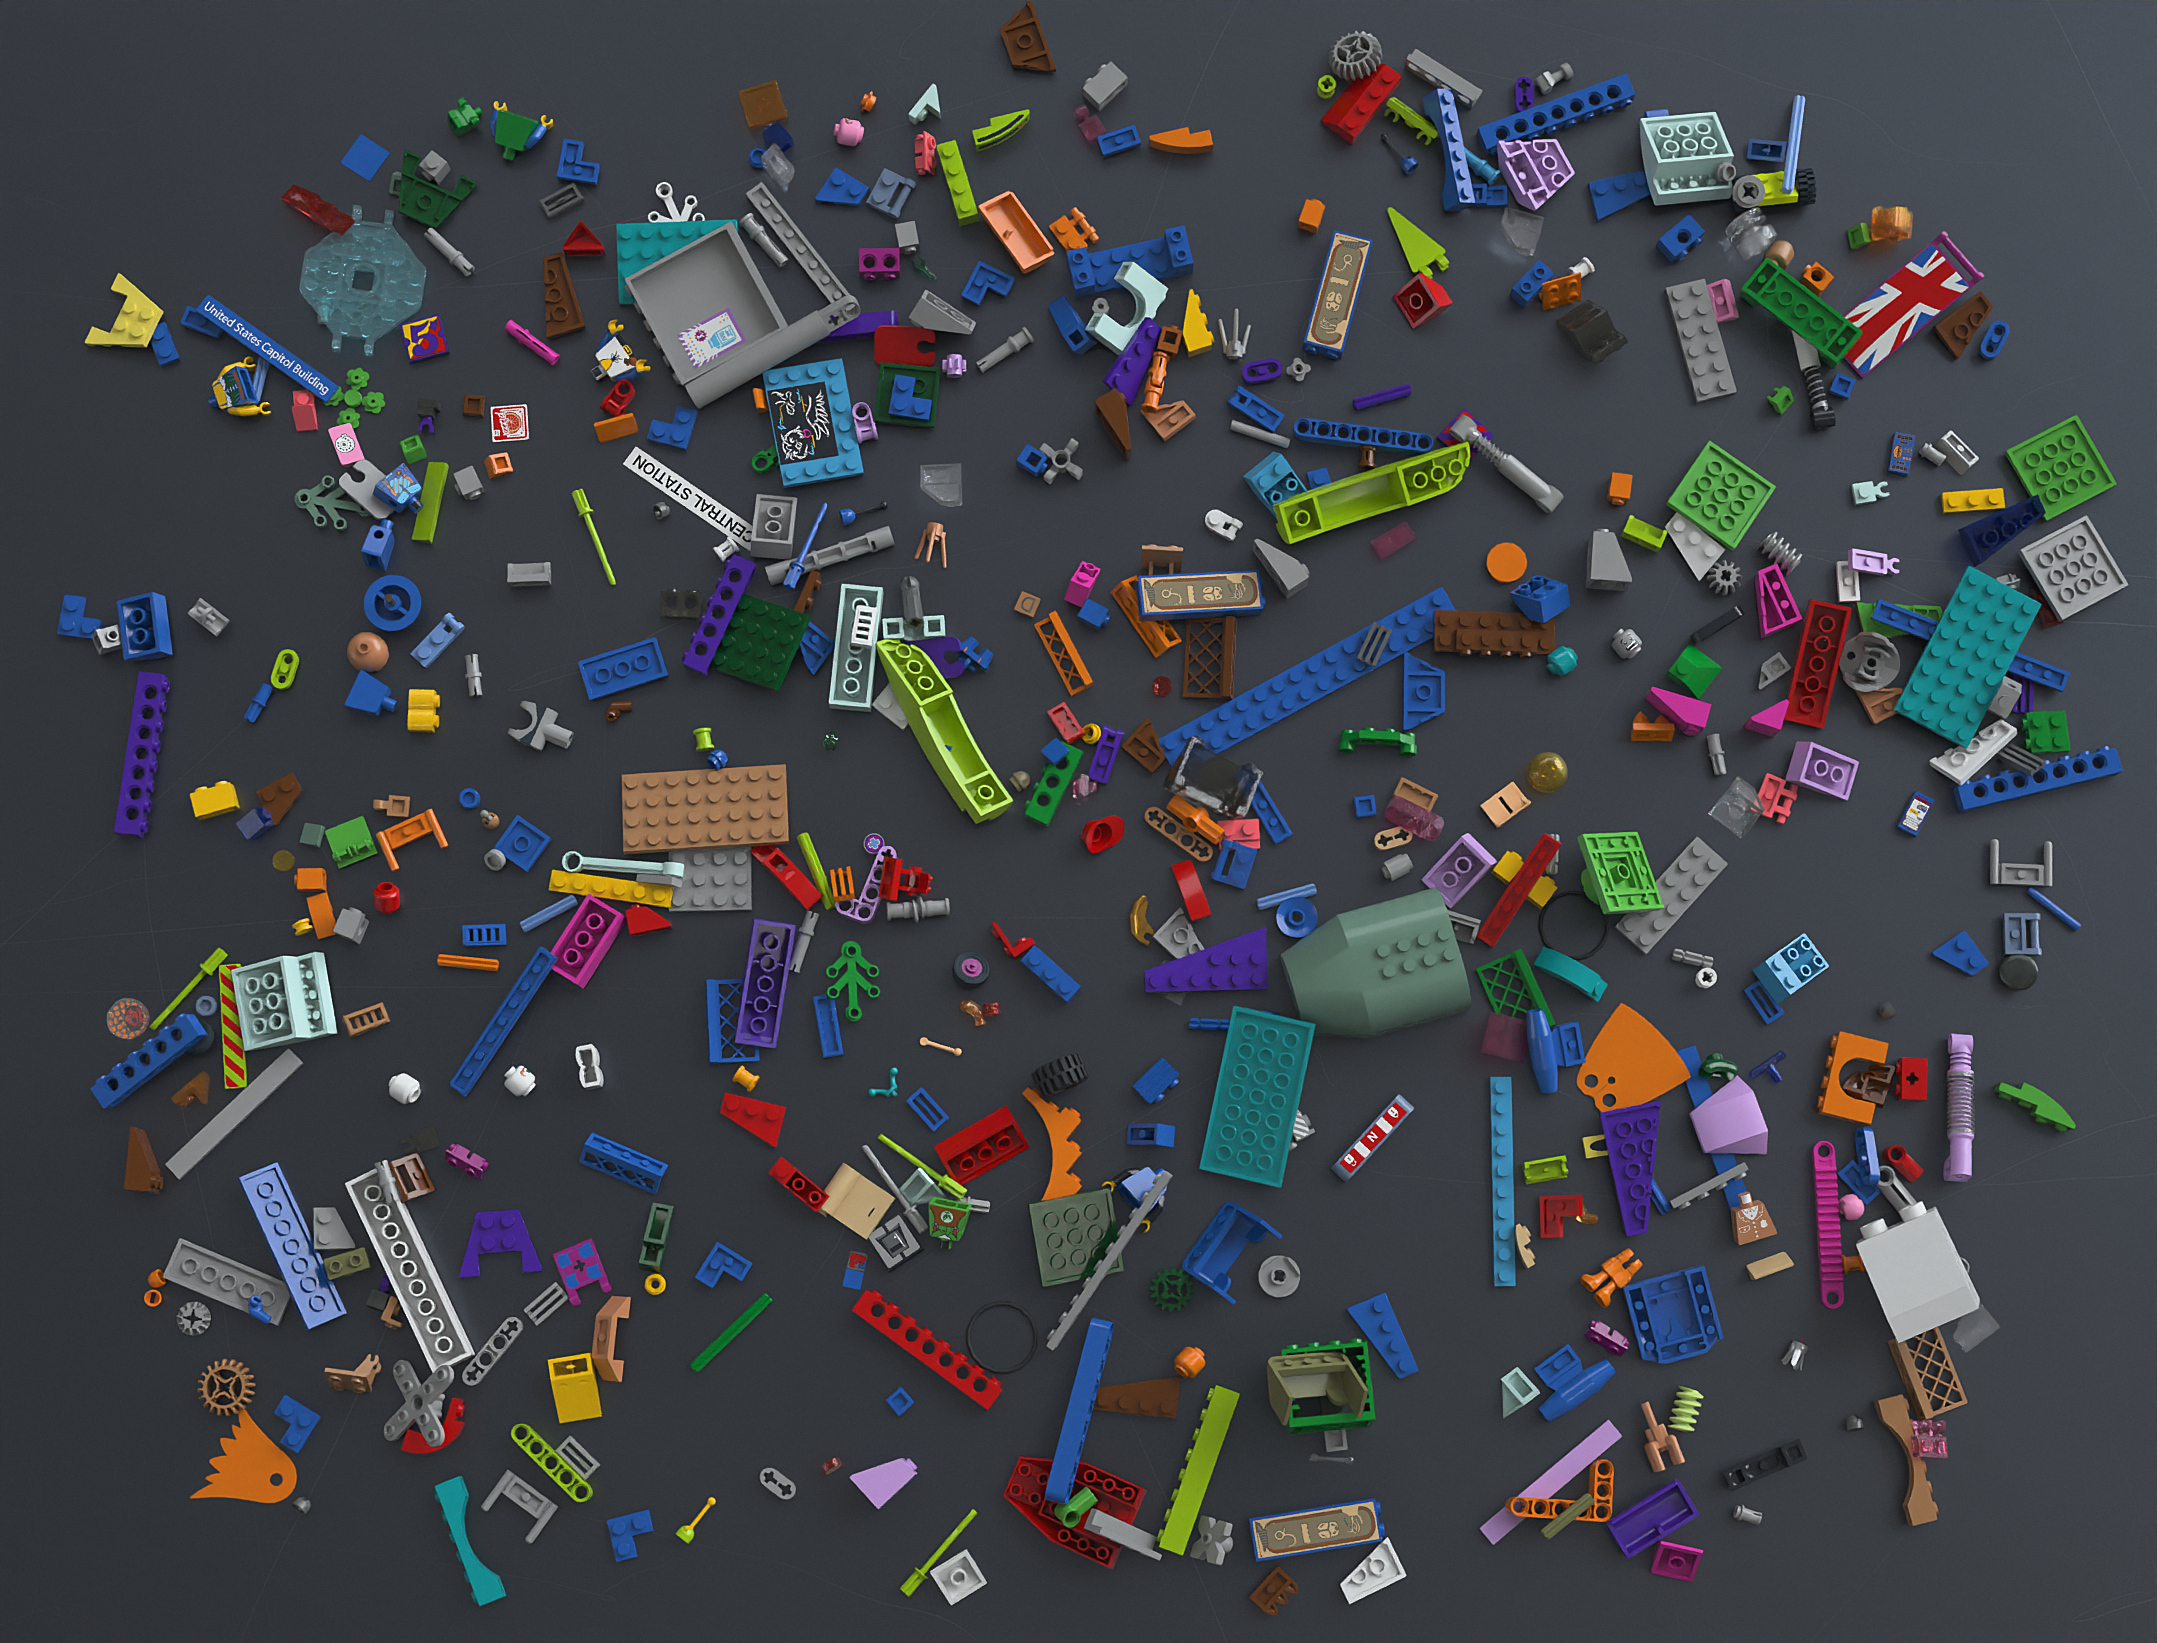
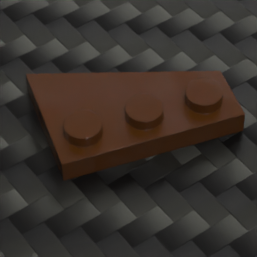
(1960, 325)

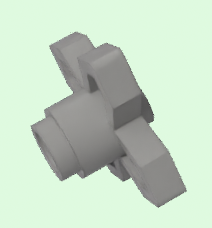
(1214, 1540)

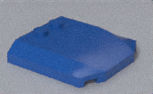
(1673, 1315)

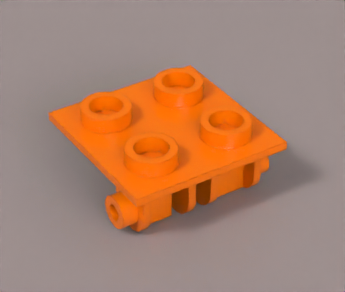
(1561, 291)

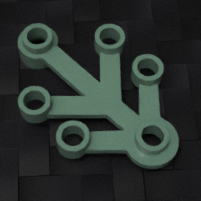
(328, 502)

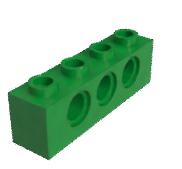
(1044, 814)

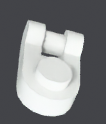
(1216, 520)

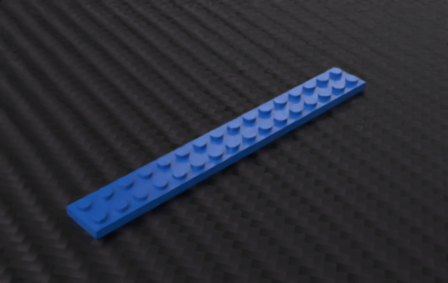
(1308, 680)

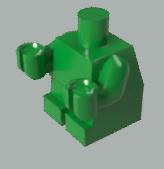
(463, 118)

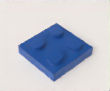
(522, 843)

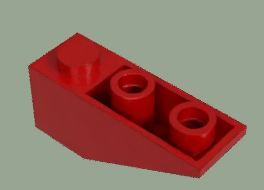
(798, 1184)

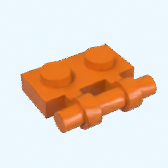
(1068, 235)

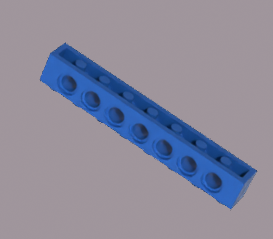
(1619, 86)
(2109, 766)

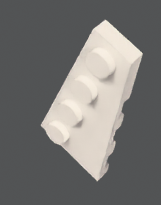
(1962, 763)

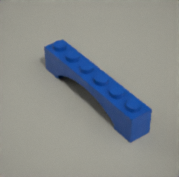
(1458, 189)

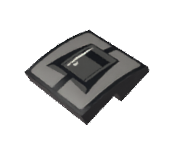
(894, 1242)

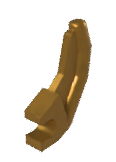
(1138, 922)

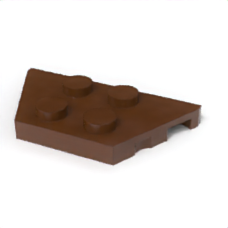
(1026, 41)

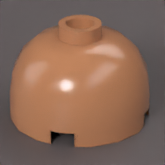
(367, 652)

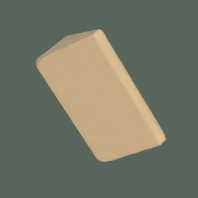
(1769, 1265)

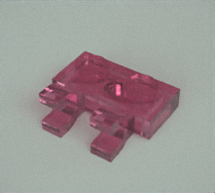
(1929, 1446)

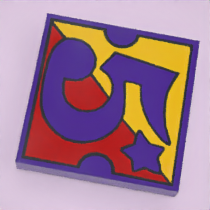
(424, 338)

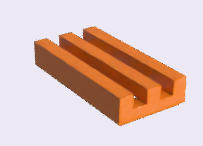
(841, 874)

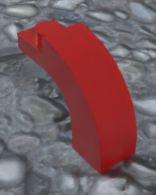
(415, 1442)

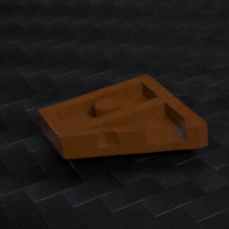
(1145, 747)
(279, 796)

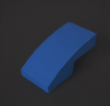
(1490, 195)

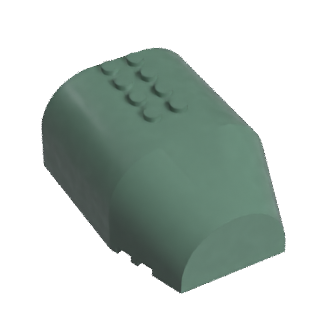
(1379, 969)

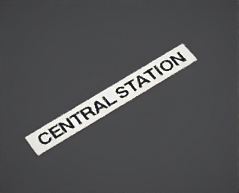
(690, 497)

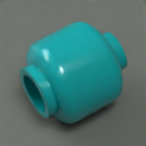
(1562, 661)

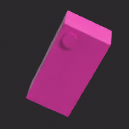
(586, 940)

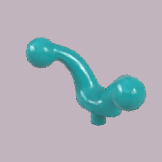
(872, 1092)

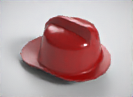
(1102, 833)

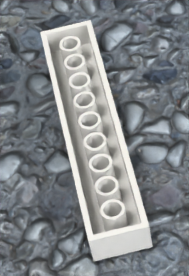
(411, 1273)

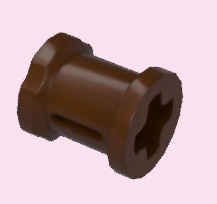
(1367, 457)

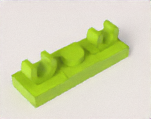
(1412, 119)

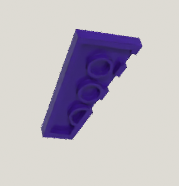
(1133, 361)

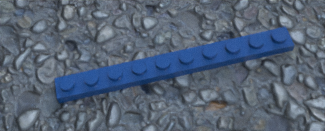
(1923, 628)

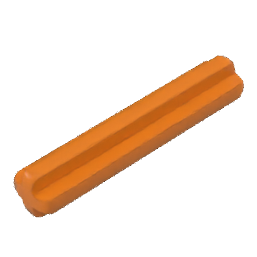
(468, 962)

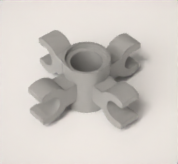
(1074, 470)

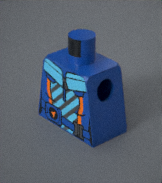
(399, 490)

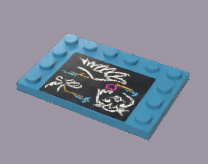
(812, 423)

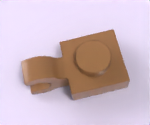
(396, 806)

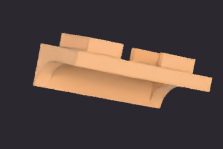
(1513, 798)

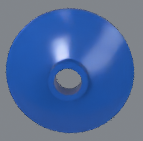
(1296, 906)

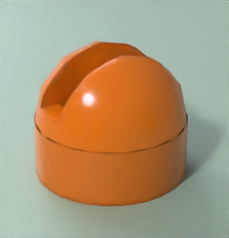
(156, 1279)
(157, 1300)

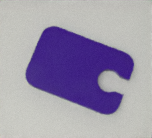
(936, 649)

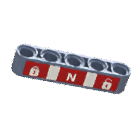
(1372, 1138)

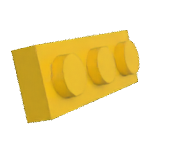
(1972, 501)

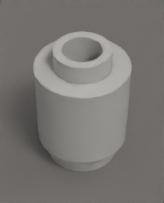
(1396, 867)

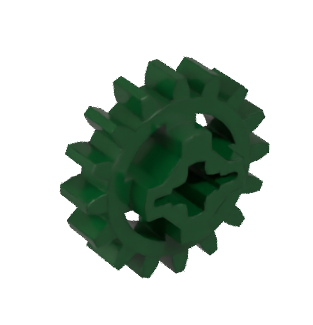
(1164, 1296)

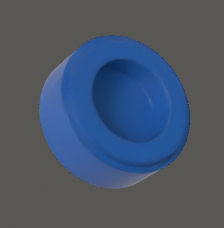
(469, 798)

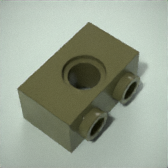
(348, 1264)

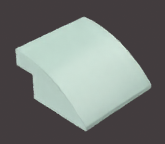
(1684, 157)
(284, 1001)

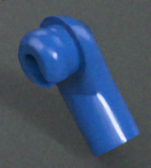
(256, 1310)

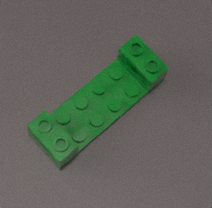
(1801, 312)

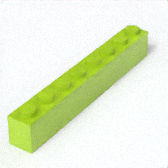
(1198, 1470)

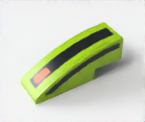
(1000, 129)

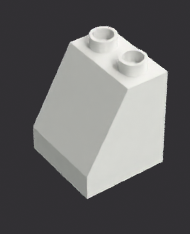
(1916, 1272)

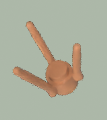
(933, 534)

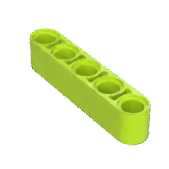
(541, 1459)

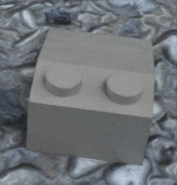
(938, 315)
(773, 526)
(1284, 570)

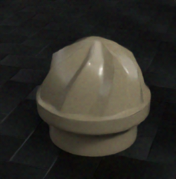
(1020, 780)

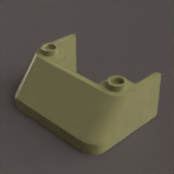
(1313, 1376)

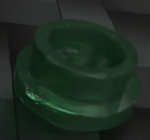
(830, 740)

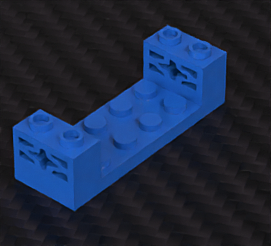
(1159, 257)

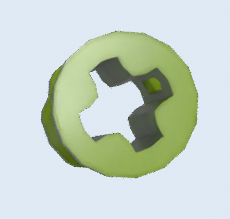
(1331, 89)
(703, 739)

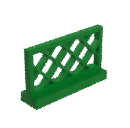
(1526, 976)

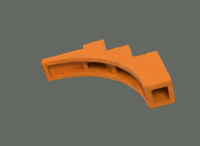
(1065, 1153)

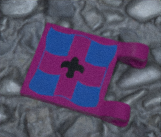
(580, 1267)

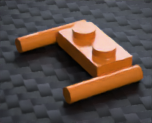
(408, 832)

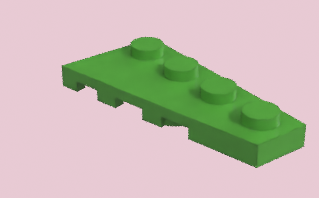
(1865, 611)

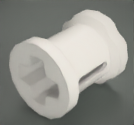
(1584, 267)
(728, 543)
(1704, 972)

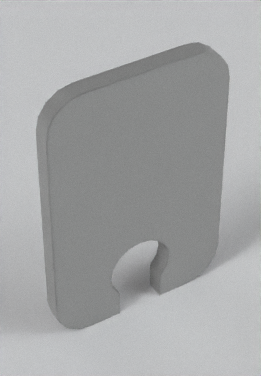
(363, 491)

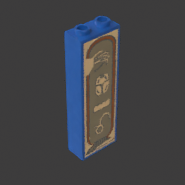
(1337, 294)
(1199, 595)
(1316, 1529)

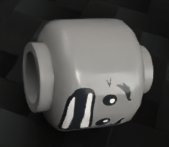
(1626, 643)

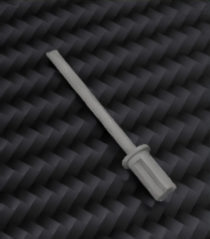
(911, 1212)

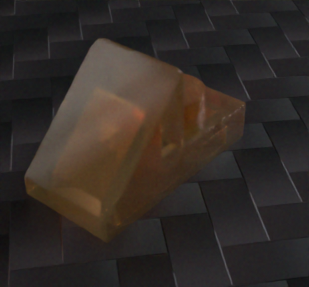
(198, 1086)

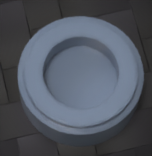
(206, 1006)

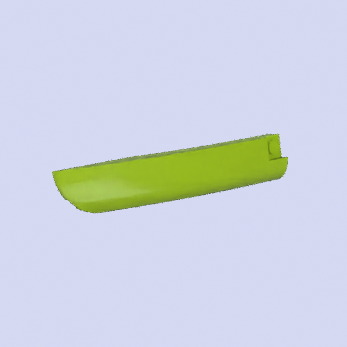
(1371, 492)
(938, 722)

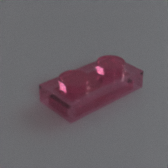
(1393, 540)

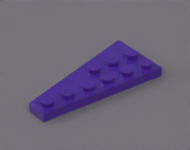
(1223, 967)
(1631, 1151)

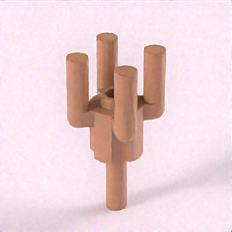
(1659, 1442)

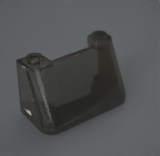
(1212, 780)

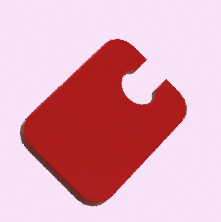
(900, 343)

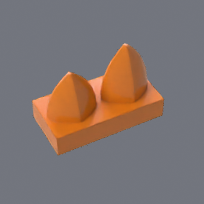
(1645, 731)

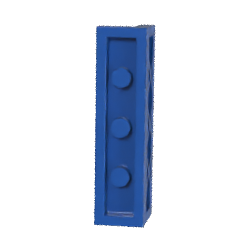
(623, 1159)

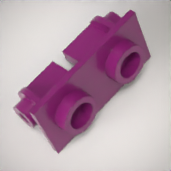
(457, 1157)
(1598, 1334)

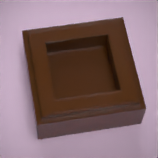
(474, 405)

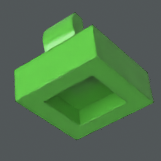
(1859, 236)
(1781, 400)

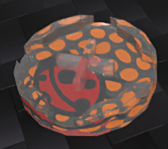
(128, 1018)

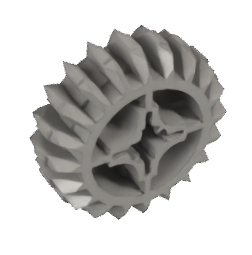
(1353, 52)

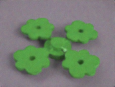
(353, 398)

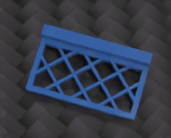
(713, 1023)

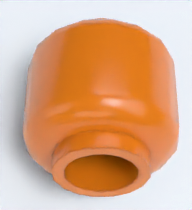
(1189, 1362)

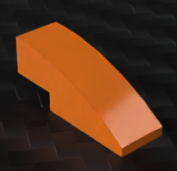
(1182, 141)

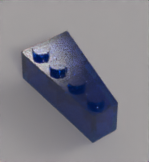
(1994, 531)

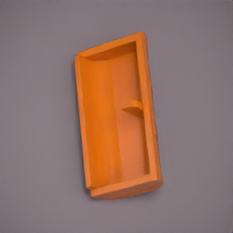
(1017, 231)

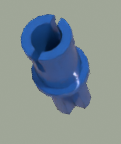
(258, 702)

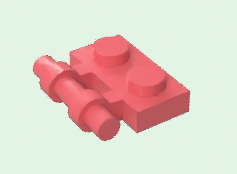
(1770, 793)

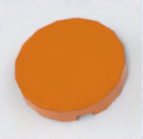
(1506, 562)

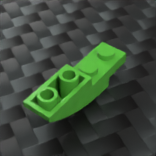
(2044, 1107)

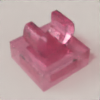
(1083, 786)

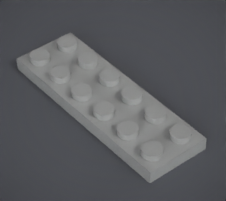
(1700, 340)
(1678, 890)
(226, 1279)

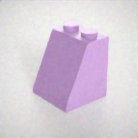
(885, 1480)

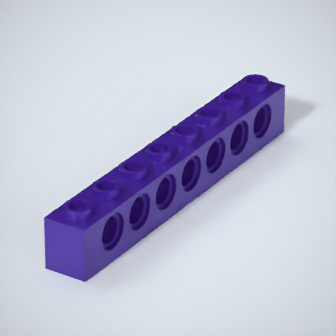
(145, 684)

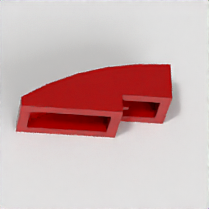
(1191, 890)

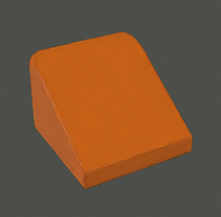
(760, 400)
(498, 465)

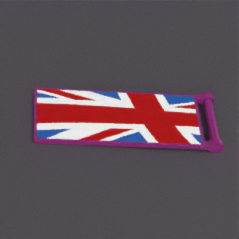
(1907, 303)

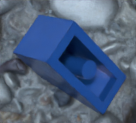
(1150, 1135)

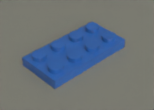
(623, 669)

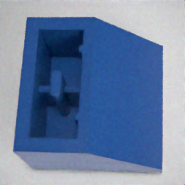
(1541, 598)

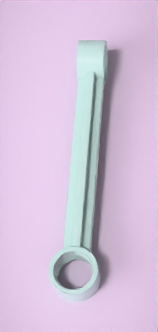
(665, 869)

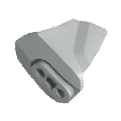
(1856, 670)

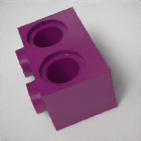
(880, 257)

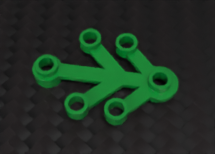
(852, 977)

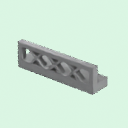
(1442, 78)
(1122, 1533)

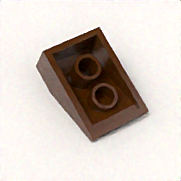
(1113, 415)
(141, 1167)

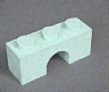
(897, 629)

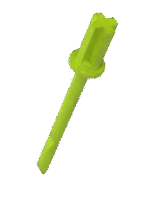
(585, 511)
(207, 967)
(944, 1182)
(918, 1575)

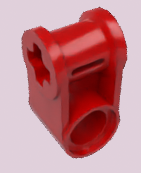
(618, 400)

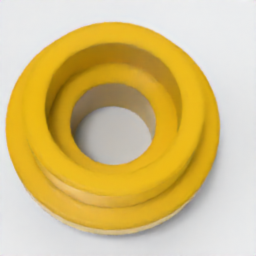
(1088, 729)
(648, 1284)

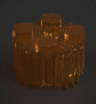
(1891, 224)

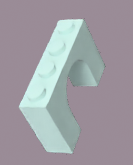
(1148, 296)

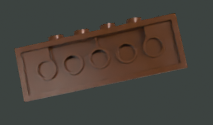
(1491, 634)

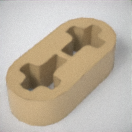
(1394, 843)

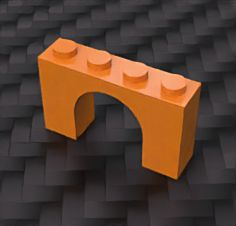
(1834, 1100)

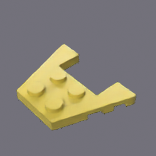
(135, 321)

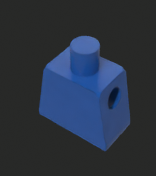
(379, 545)
(370, 696)

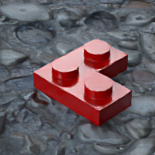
(1554, 1209)

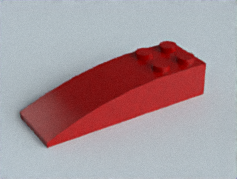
(1816, 662)

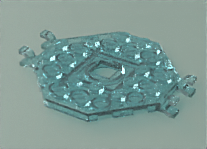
(355, 312)

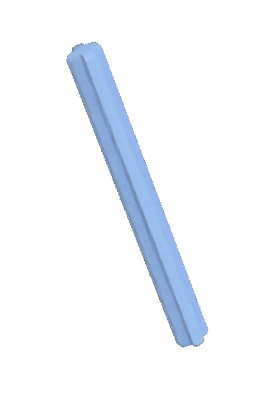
(1793, 144)

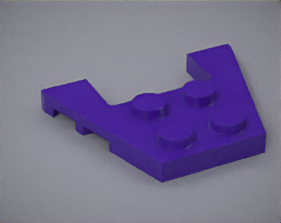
(496, 1234)

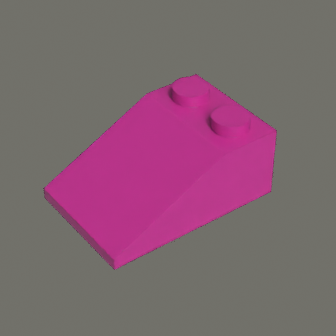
(1684, 712)

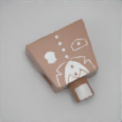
(1750, 1220)

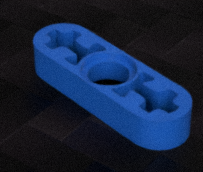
(1867, 1156)

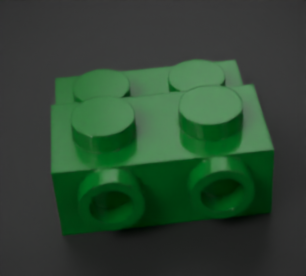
(2045, 732)

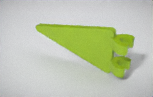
(1417, 246)

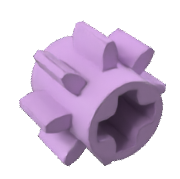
(954, 366)

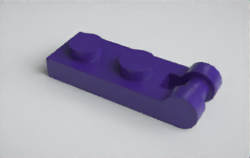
(1105, 755)

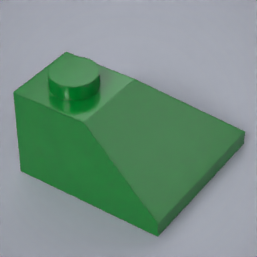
(1693, 671)

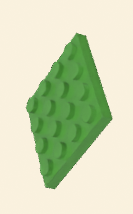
(2061, 467)
(1720, 495)

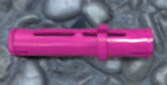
(530, 341)

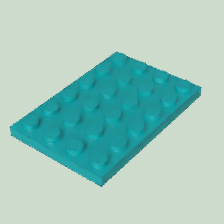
(649, 242)

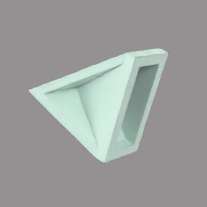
(920, 1189)
(1516, 1391)

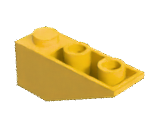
(1195, 334)

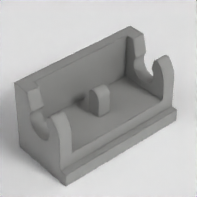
(529, 574)
(1464, 927)

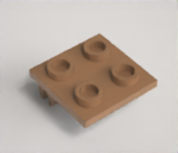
(1161, 557)
(358, 1380)

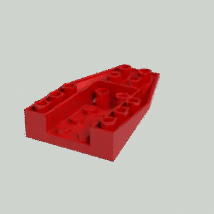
(1114, 1498)

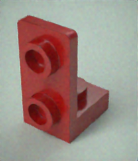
(1022, 945)

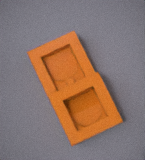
(321, 914)

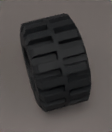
(1059, 1075)

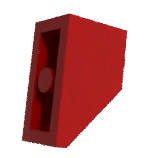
(645, 921)

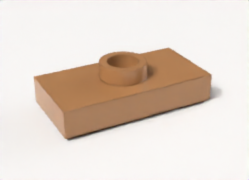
(1415, 794)

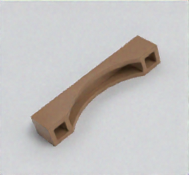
(1918, 1502)

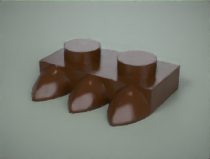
(1273, 1590)

